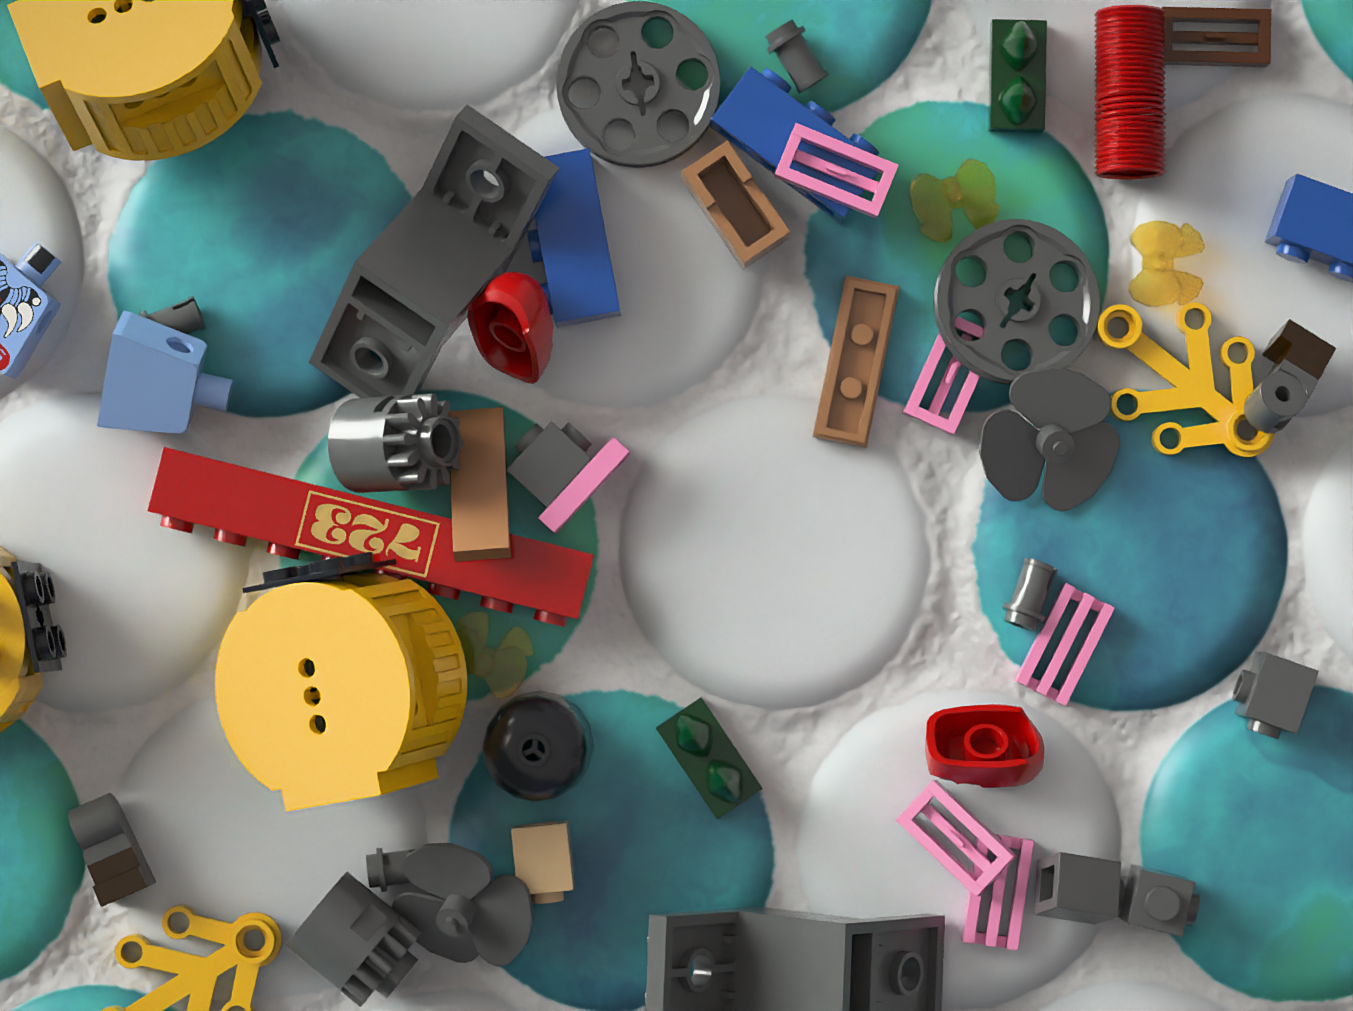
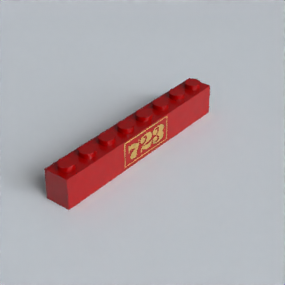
(340, 524)

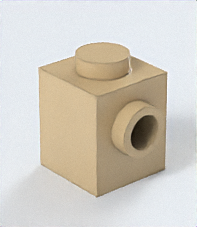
(544, 859)

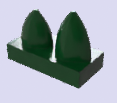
(1017, 75)
(709, 758)

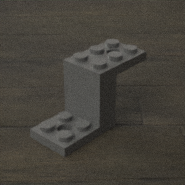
(433, 260)
(793, 961)

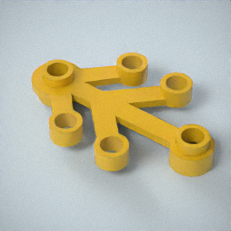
(1192, 386)
(200, 973)

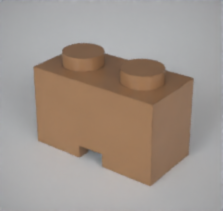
(735, 205)

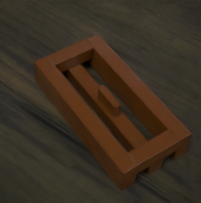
(1218, 58)

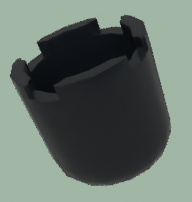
(544, 719)

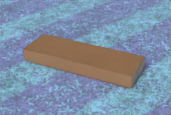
(856, 361)
(480, 487)

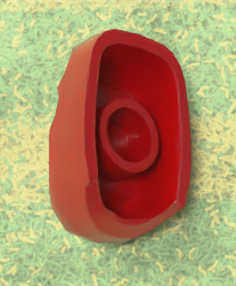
(513, 326)
(984, 746)

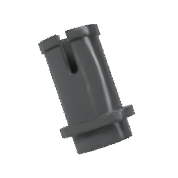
(796, 55)
(181, 316)
(1030, 595)
(386, 868)

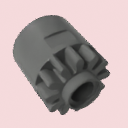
(394, 443)
(356, 941)

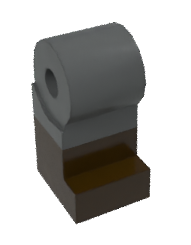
(1297, 367)
(110, 849)

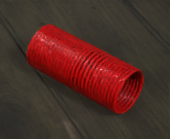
(1130, 77)

